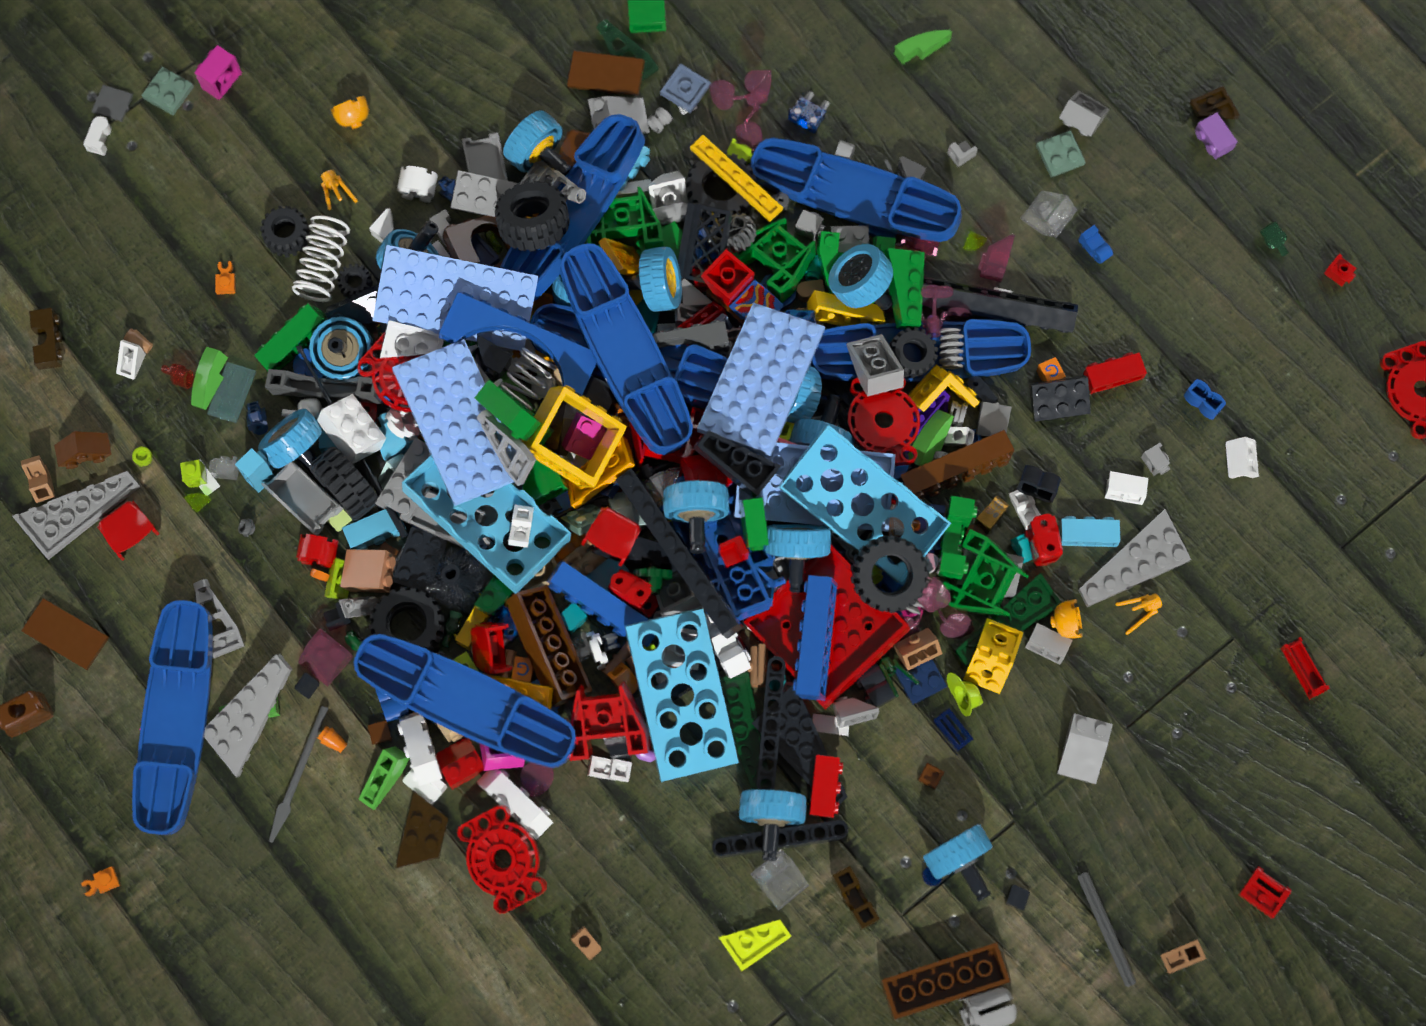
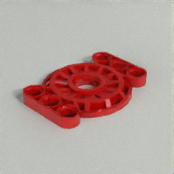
(386, 378)
(1404, 398)
(888, 439)
(483, 866)

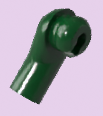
(352, 641)

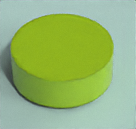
(142, 456)

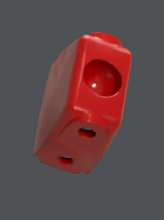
(125, 527)
(613, 533)
(1044, 540)
(633, 592)
(489, 647)

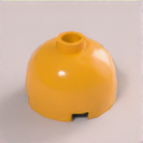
(351, 112)
(1067, 619)

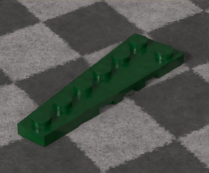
(496, 591)
(1025, 609)
(741, 715)

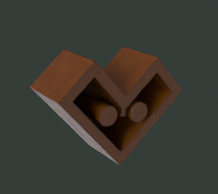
(82, 447)

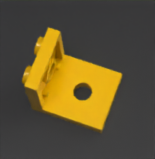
(935, 383)
(993, 656)

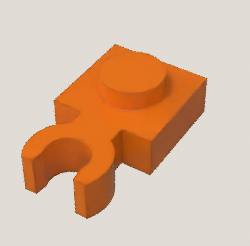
(225, 282)
(104, 881)

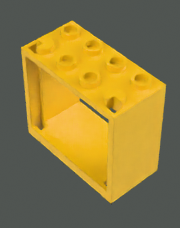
(604, 451)

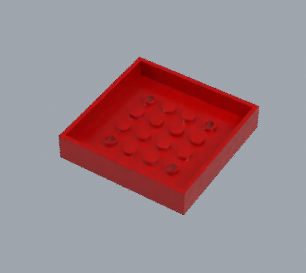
(851, 645)

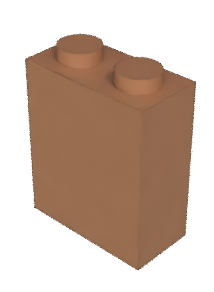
(368, 571)

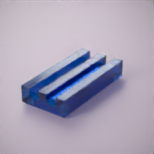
(963, 743)

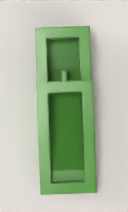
(921, 45)
(207, 377)
(931, 437)

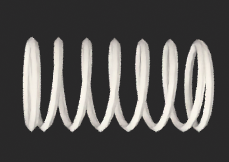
(304, 285)
(524, 352)

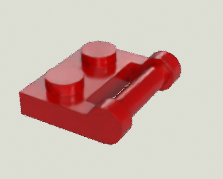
(1261, 897)

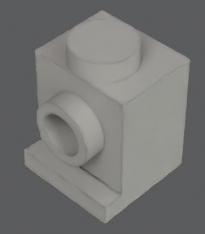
(1156, 460)

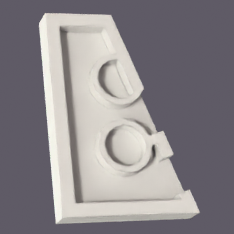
(408, 341)

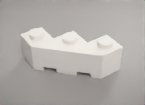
(730, 654)
(419, 749)
(522, 809)

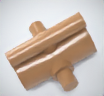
(584, 561)
(759, 663)

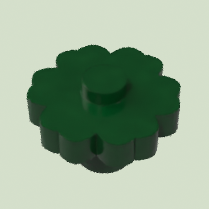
(654, 576)

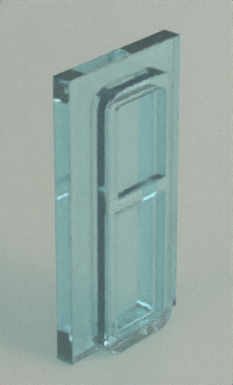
(231, 392)

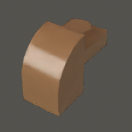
(38, 478)
(1183, 956)

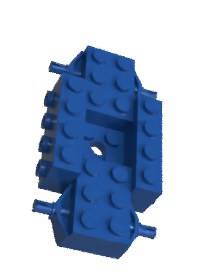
(743, 584)

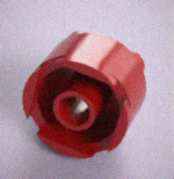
(316, 549)

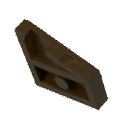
(1215, 102)

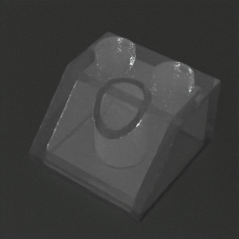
(1049, 213)
(780, 879)

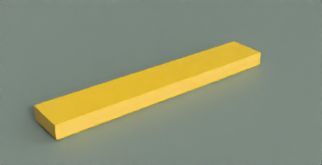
(736, 178)

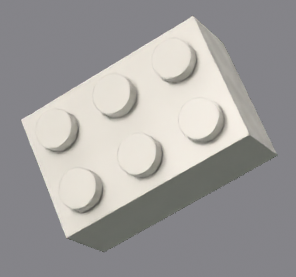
(351, 429)

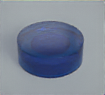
(929, 879)

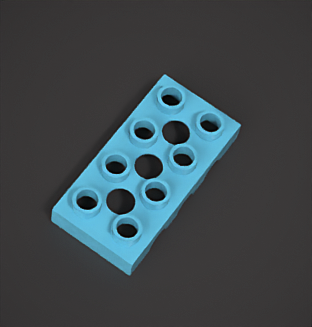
(876, 485)
(470, 532)
(659, 700)

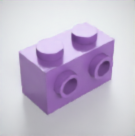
(1215, 136)

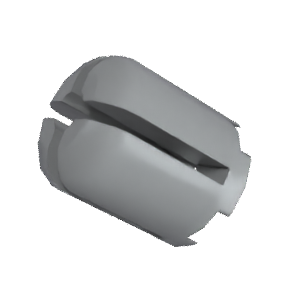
(986, 999)

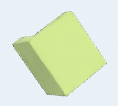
(340, 521)

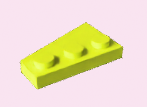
(754, 943)

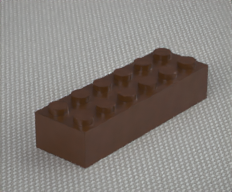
(959, 466)
(548, 643)
(944, 981)

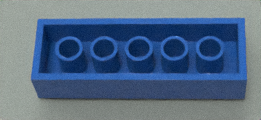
(595, 600)
(816, 638)

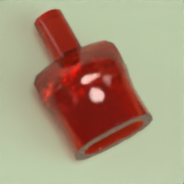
(179, 375)

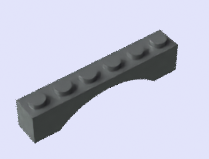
(709, 336)
(293, 384)

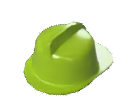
(965, 693)

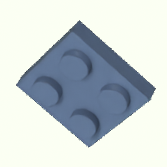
(685, 88)

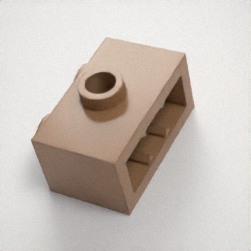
(918, 649)

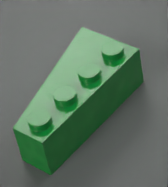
(906, 286)
(296, 331)

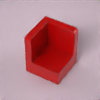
(733, 551)

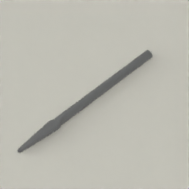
(284, 808)

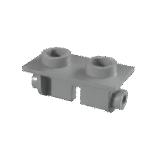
(358, 606)

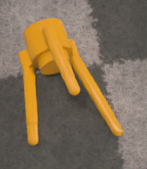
(331, 182)
(1149, 603)

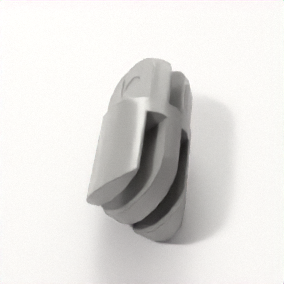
(670, 213)

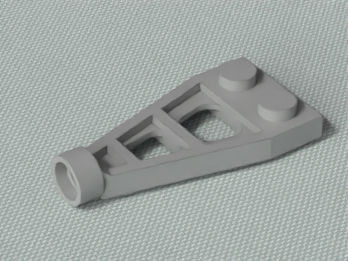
(541, 171)
(523, 460)
(231, 638)

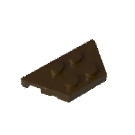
(422, 833)

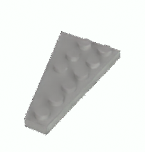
(70, 515)
(1143, 558)
(244, 717)

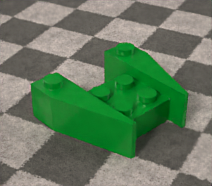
(629, 218)
(828, 251)
(781, 255)
(510, 412)
(950, 560)
(987, 579)

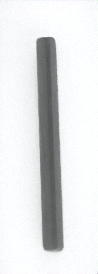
(1106, 929)

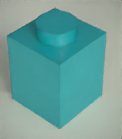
(573, 618)

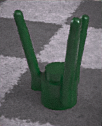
(888, 669)

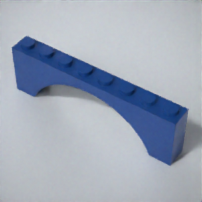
(473, 317)

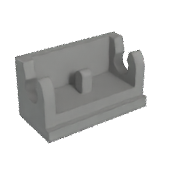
(1048, 644)

